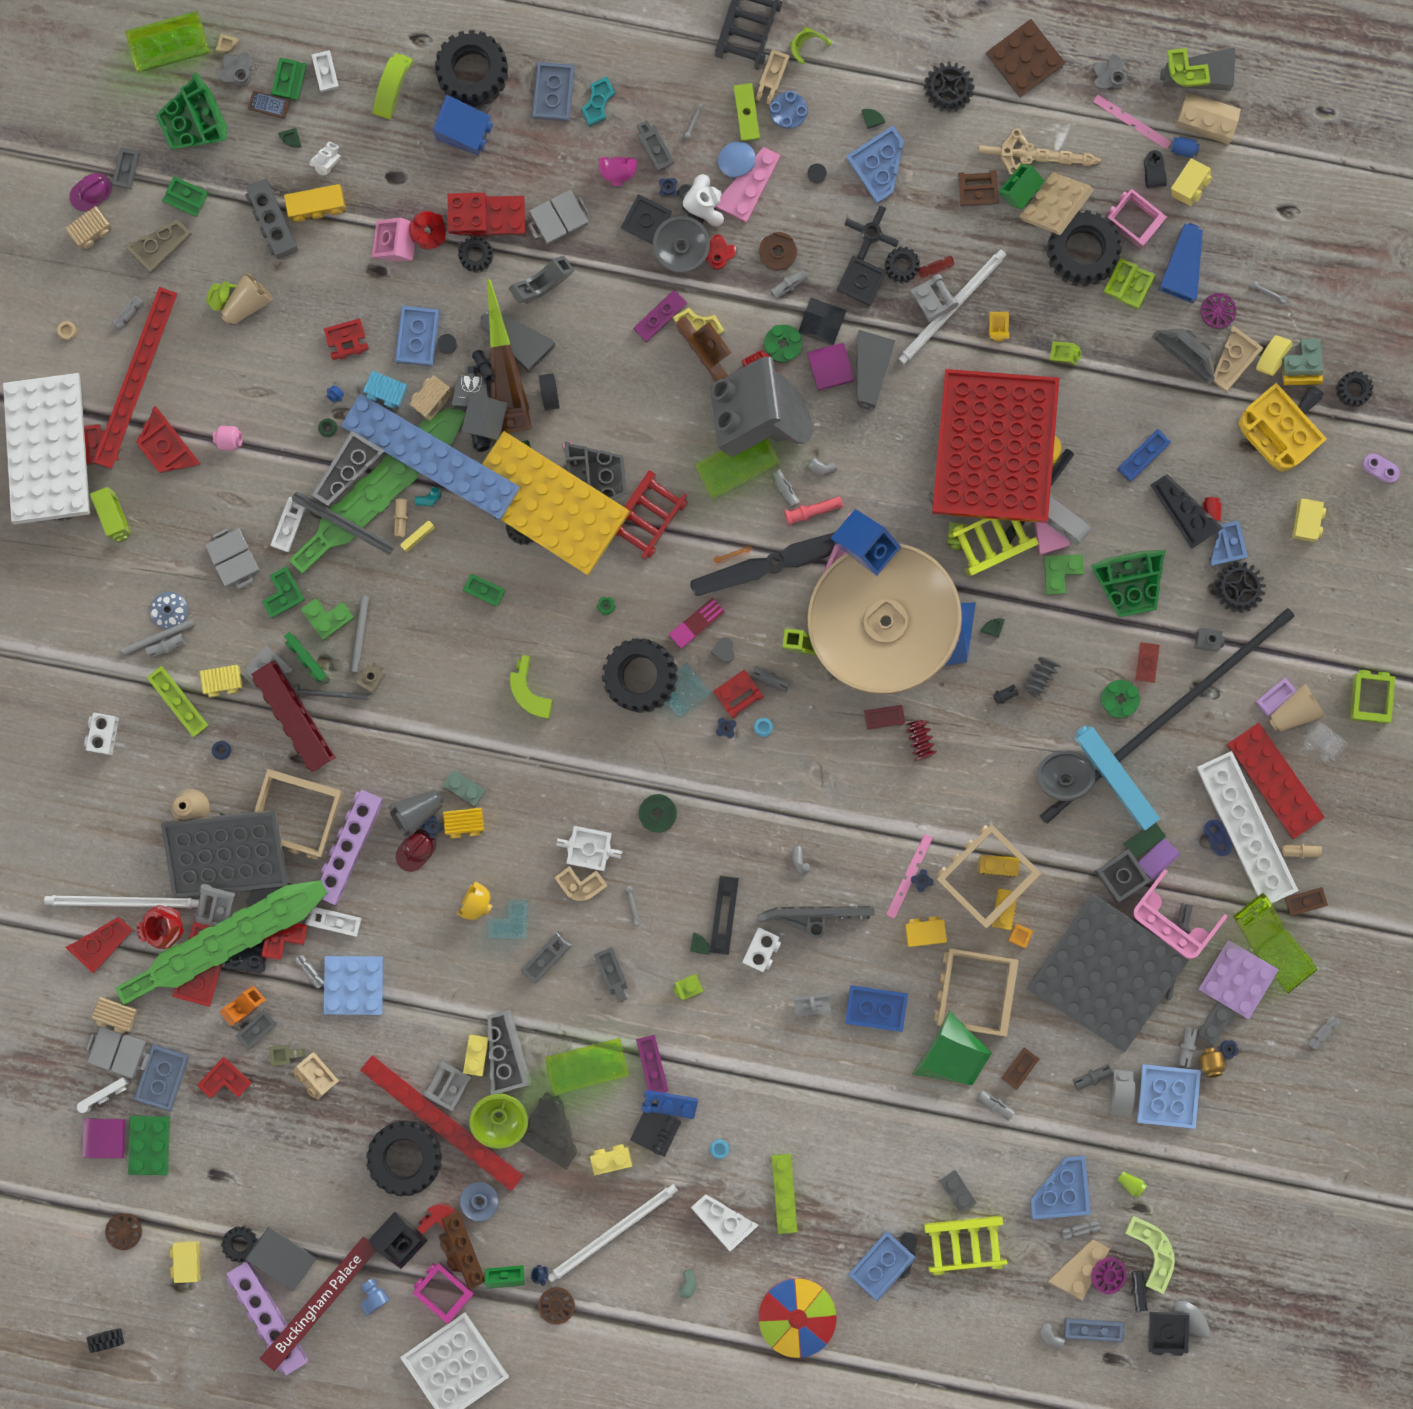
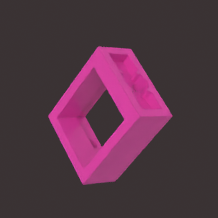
(420, 1284)

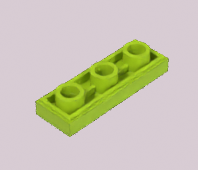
(745, 102)

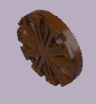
(123, 1231)
(556, 1305)

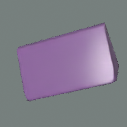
(1158, 859)

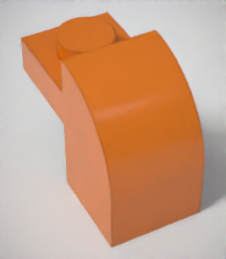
(242, 1006)

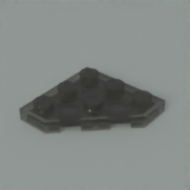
(550, 1132)

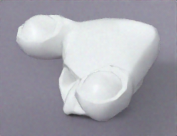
(702, 199)

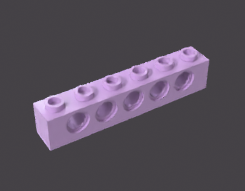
(358, 840)
(268, 1306)

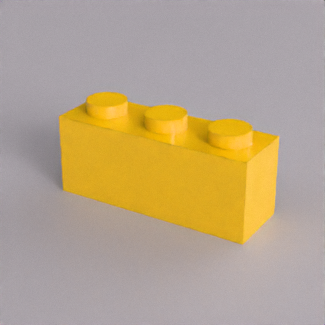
(315, 203)

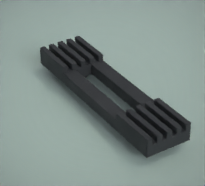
(719, 942)

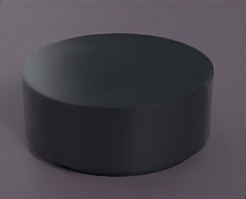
(817, 173)
(447, 343)

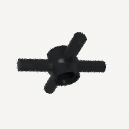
(872, 225)

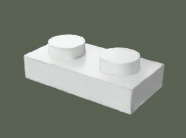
(325, 71)

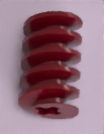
(921, 739)

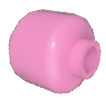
(227, 438)

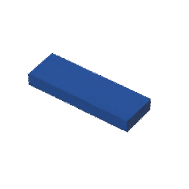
(1144, 455)

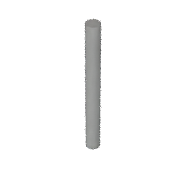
(359, 634)
(157, 637)

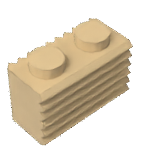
(89, 228)
(431, 397)
(114, 1014)

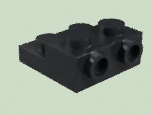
(1168, 1333)

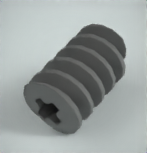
(1040, 677)

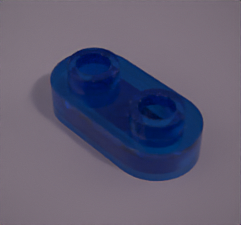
(1218, 837)

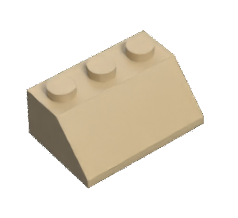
(1208, 118)

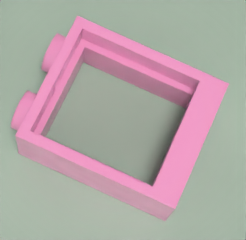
(1158, 217)

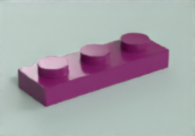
(652, 1064)

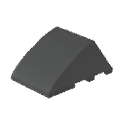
(597, 468)

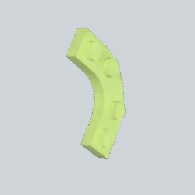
(1162, 1252)

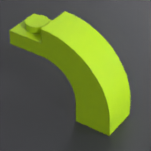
(390, 85)
(797, 642)
(531, 703)

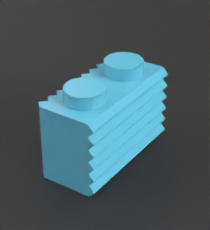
(385, 389)

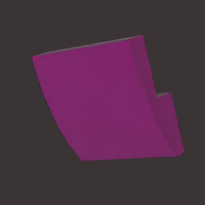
(830, 366)
(103, 1138)

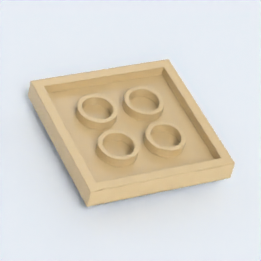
(1056, 203)

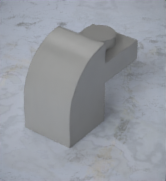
(1123, 1093)

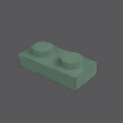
(464, 788)

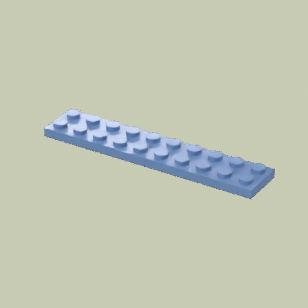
(431, 457)

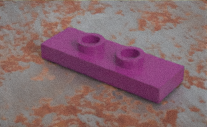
(660, 316)

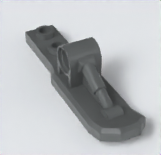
(806, 916)

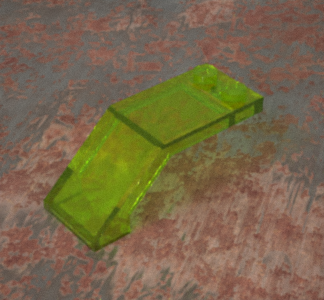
(1274, 943)

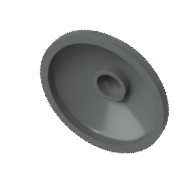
(676, 232)
(1066, 767)

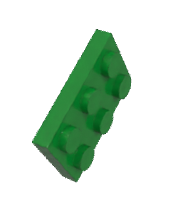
(306, 659)
(149, 1145)

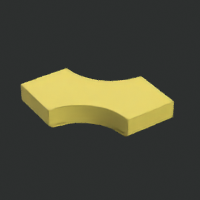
(698, 321)

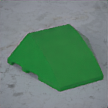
(192, 117)
(1131, 580)
(953, 1054)

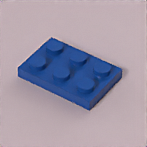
(876, 1008)

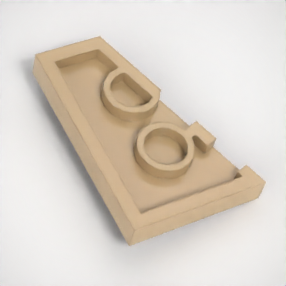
(1235, 359)
(1076, 1274)

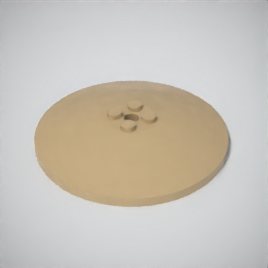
(878, 658)

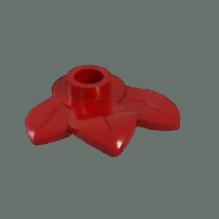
(720, 250)

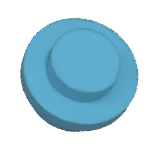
(763, 727)
(719, 1149)

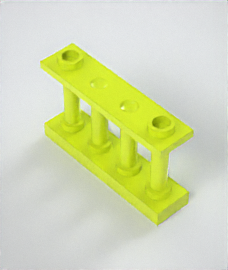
(991, 557)
(953, 1228)

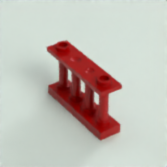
(639, 498)

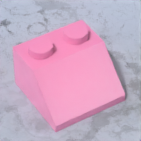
(393, 240)

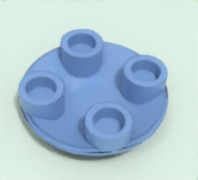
(788, 110)
(736, 159)

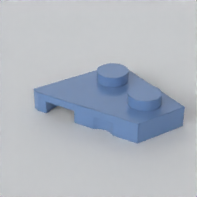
(1229, 544)

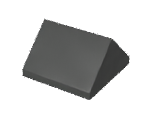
(484, 417)

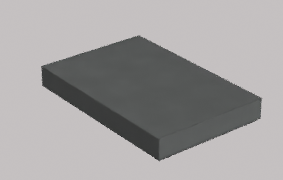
(280, 1258)

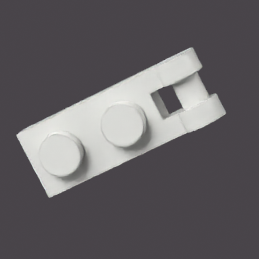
(288, 526)
(334, 921)
(102, 1095)

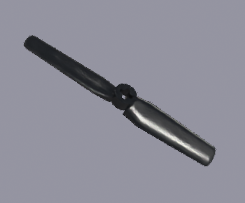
(793, 556)

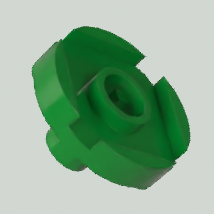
(777, 334)
(1111, 705)

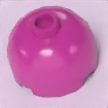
(617, 169)

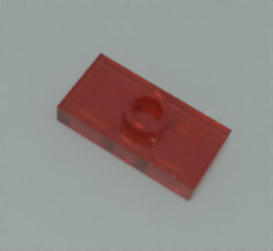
(1147, 662)

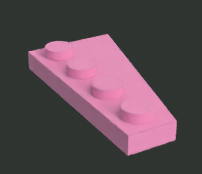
(746, 190)

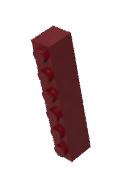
(293, 716)

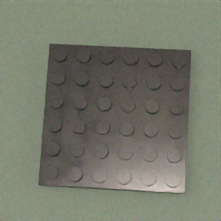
(1108, 972)

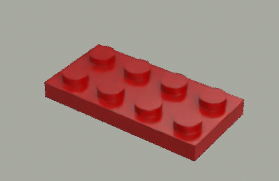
(203, 986)

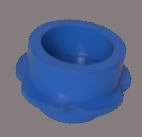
(334, 394)

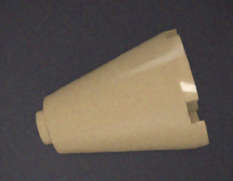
(245, 300)
(1297, 710)
(195, 802)

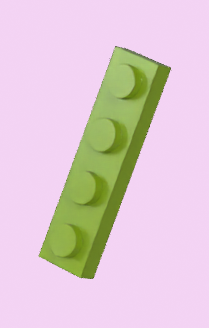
(177, 701)
(784, 1193)

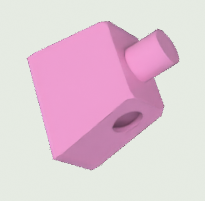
(1049, 539)

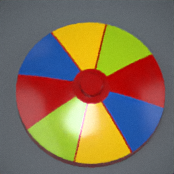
(797, 1317)

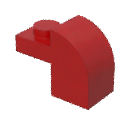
(438, 1212)

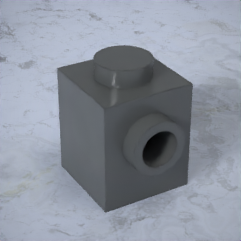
(1209, 640)

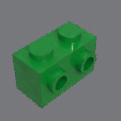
(1021, 186)

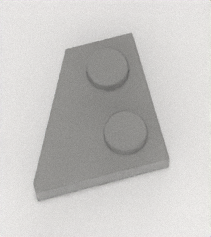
(264, 657)

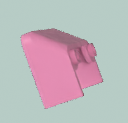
(1148, 916)

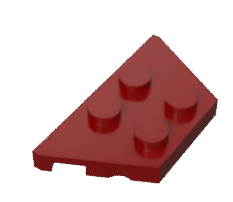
(164, 445)

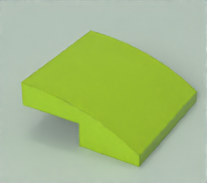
(1129, 284)

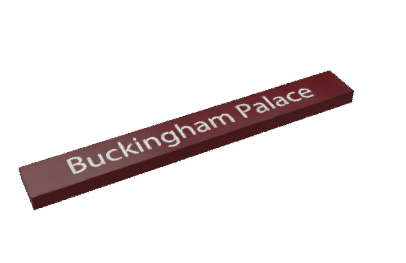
(318, 1304)

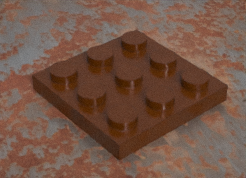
(1025, 58)

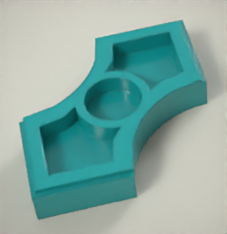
(595, 109)

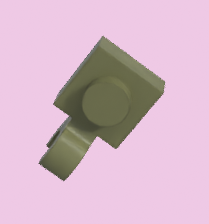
(282, 1054)

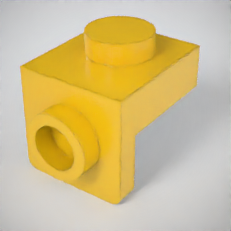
(999, 325)

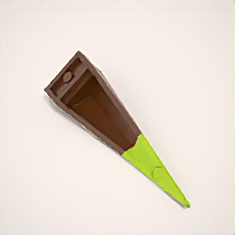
(507, 383)

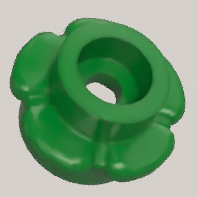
(611, 606)

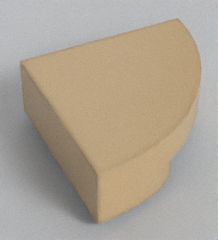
(226, 44)

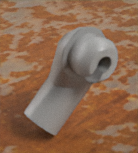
(821, 469)
(798, 860)
(1049, 1338)

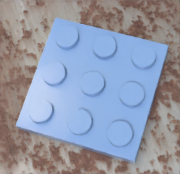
(353, 985)
(1168, 1096)

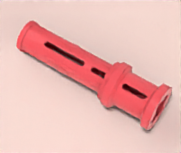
(804, 512)

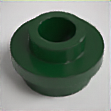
(323, 424)

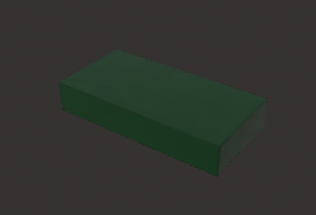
(1144, 840)

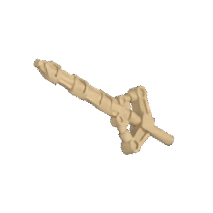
(1029, 153)

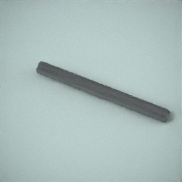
(343, 523)

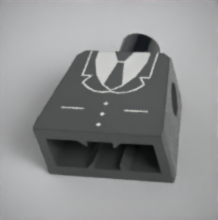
(468, 385)

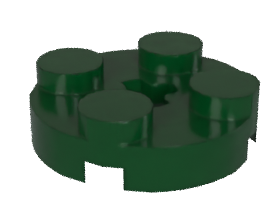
(666, 806)

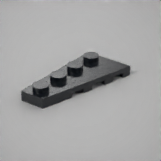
(1186, 513)

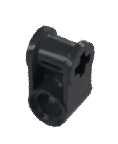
(1154, 173)

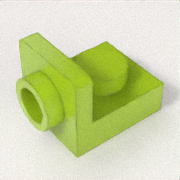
(1065, 353)
(954, 542)
(688, 987)

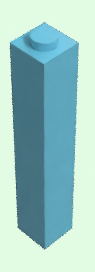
(1116, 777)

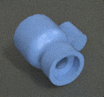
(375, 1298)

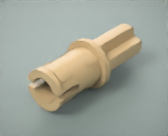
(400, 518)
(1301, 851)

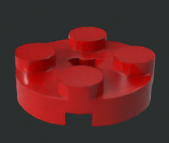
(436, 226)

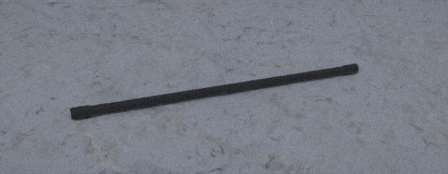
(1282, 619)

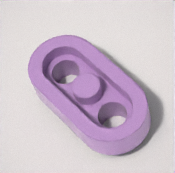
(1380, 470)

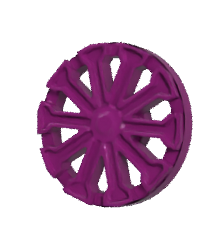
(1218, 311)
(1108, 1275)

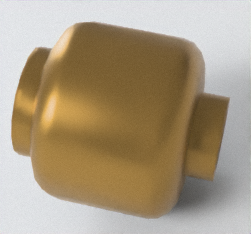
(1212, 1063)

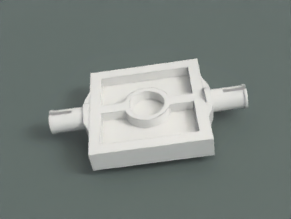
(589, 848)

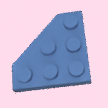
(878, 163)
(1063, 1192)

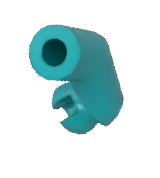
(430, 499)

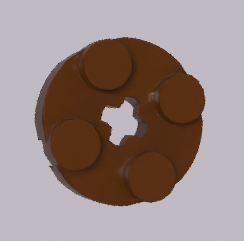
(773, 241)

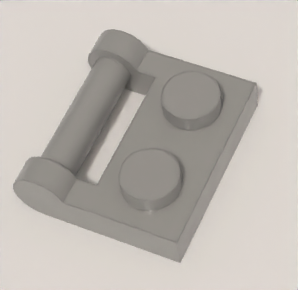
(928, 300)
(220, 907)
(452, 1089)

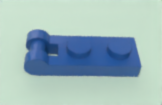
(669, 1104)

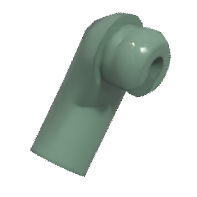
(690, 1285)

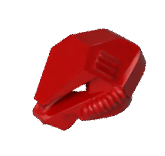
(160, 927)

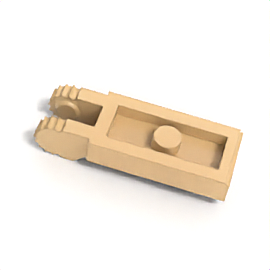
(772, 74)

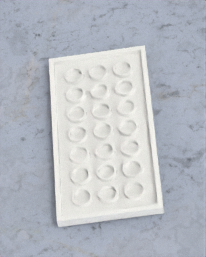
(46, 448)

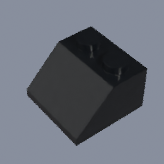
(397, 1240)

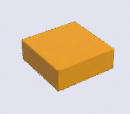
(1020, 936)

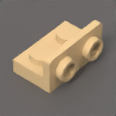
(315, 1076)

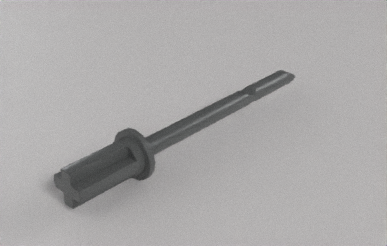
(330, 693)
(1183, 923)

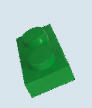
(484, 590)
(504, 1277)

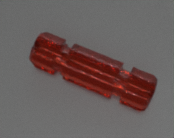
(936, 266)

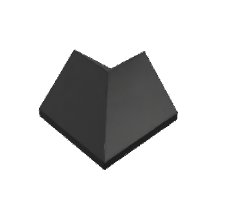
(822, 321)

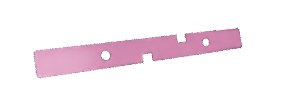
(1128, 119)
(911, 871)

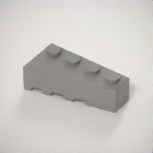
(349, 464)
(505, 1054)

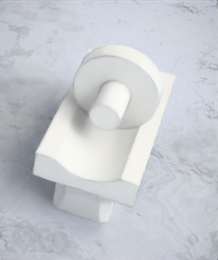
(326, 159)

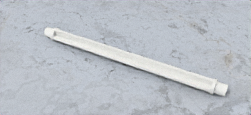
(969, 288)
(120, 901)
(612, 1233)

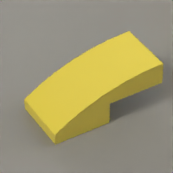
(1272, 356)

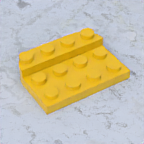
(1279, 429)

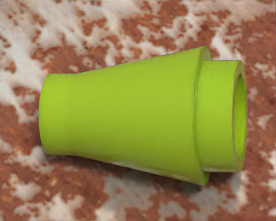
(1133, 1184)

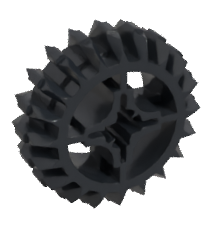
(945, 80)
(1232, 586)

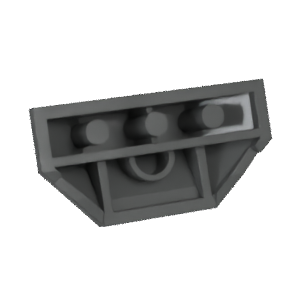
(1188, 351)

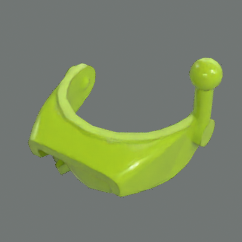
(801, 38)
(218, 295)

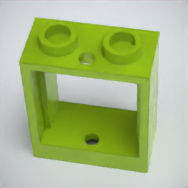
(111, 514)
(1355, 714)

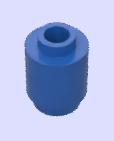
(1185, 147)

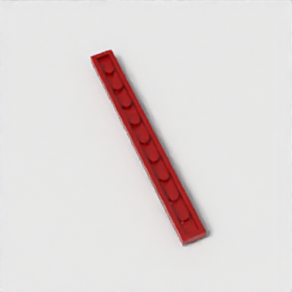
(135, 378)
(441, 1123)

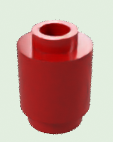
(1214, 507)

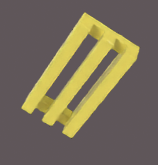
(417, 536)

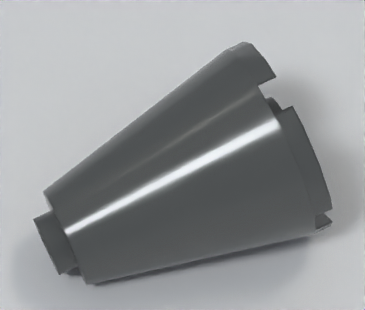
(415, 811)

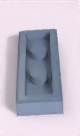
(1093, 1330)

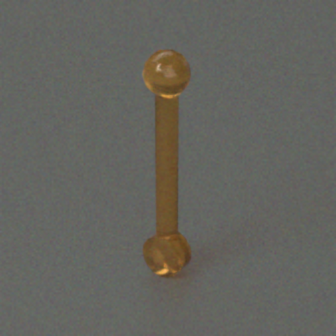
(747, 548)

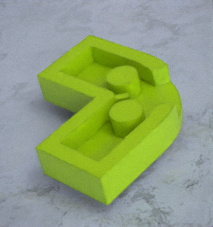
(1183, 73)

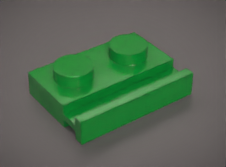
(289, 79)
(185, 196)

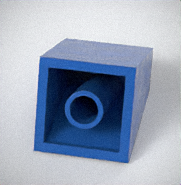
(462, 126)
(866, 541)

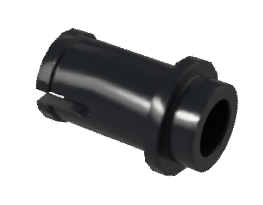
(1005, 694)

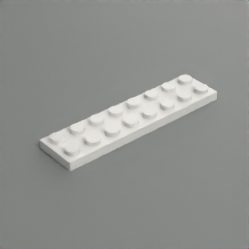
(1246, 827)

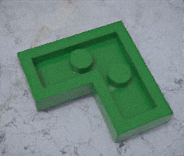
(287, 596)

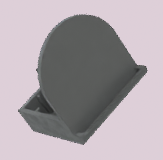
(758, 406)

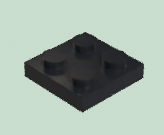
(645, 218)
(861, 281)

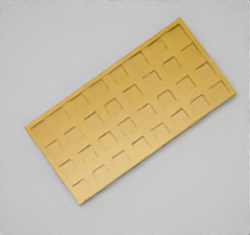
(555, 505)

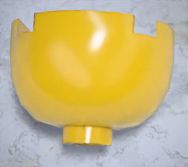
(475, 902)

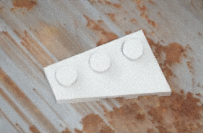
(723, 1222)

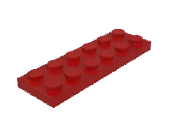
(1275, 780)

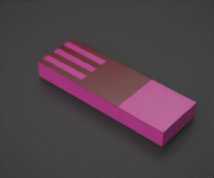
(696, 623)

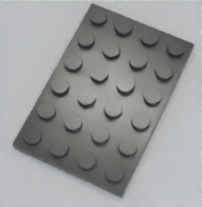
(225, 853)

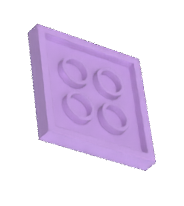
(1238, 979)

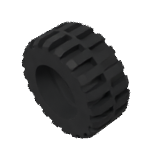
(471, 44)
(1085, 273)
(616, 667)
(385, 1177)

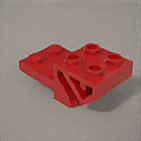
(485, 215)

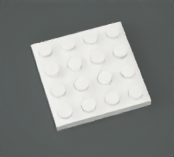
(454, 1365)

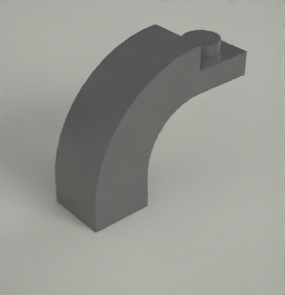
(542, 282)

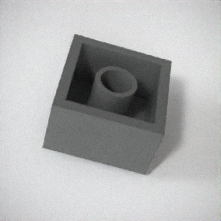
(1122, 876)

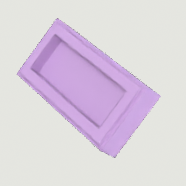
(1275, 697)

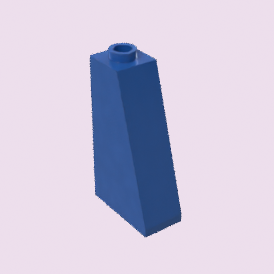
(1183, 269)

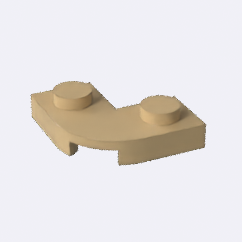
(578, 889)

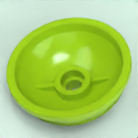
(498, 1130)

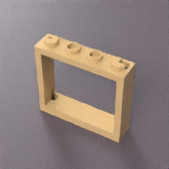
(337, 794)
(970, 847)
(1008, 991)

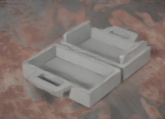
(551, 221)
(232, 558)
(124, 1052)

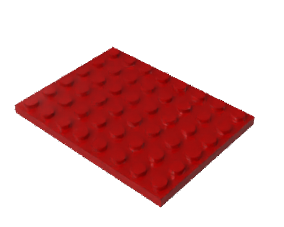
(996, 446)

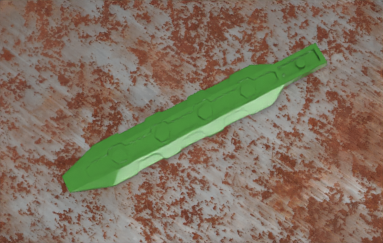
(373, 493)
(224, 940)

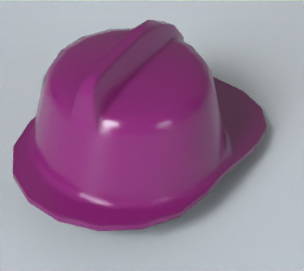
(90, 191)

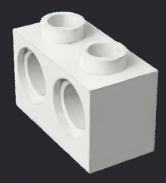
(107, 734)
(757, 948)

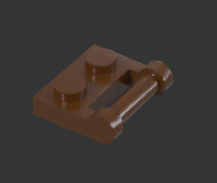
(978, 194)

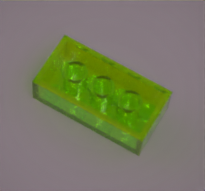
(167, 41)
(725, 473)
(587, 1066)

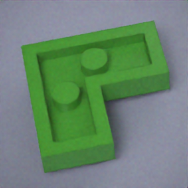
(1057, 567)
(325, 622)

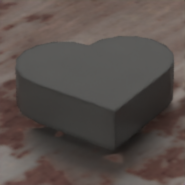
(723, 650)

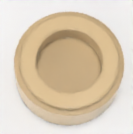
(67, 330)

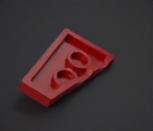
(99, 945)

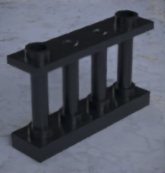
(729, 29)

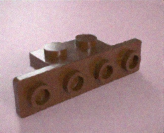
(706, 345)
(460, 1250)

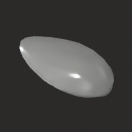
(1197, 1321)

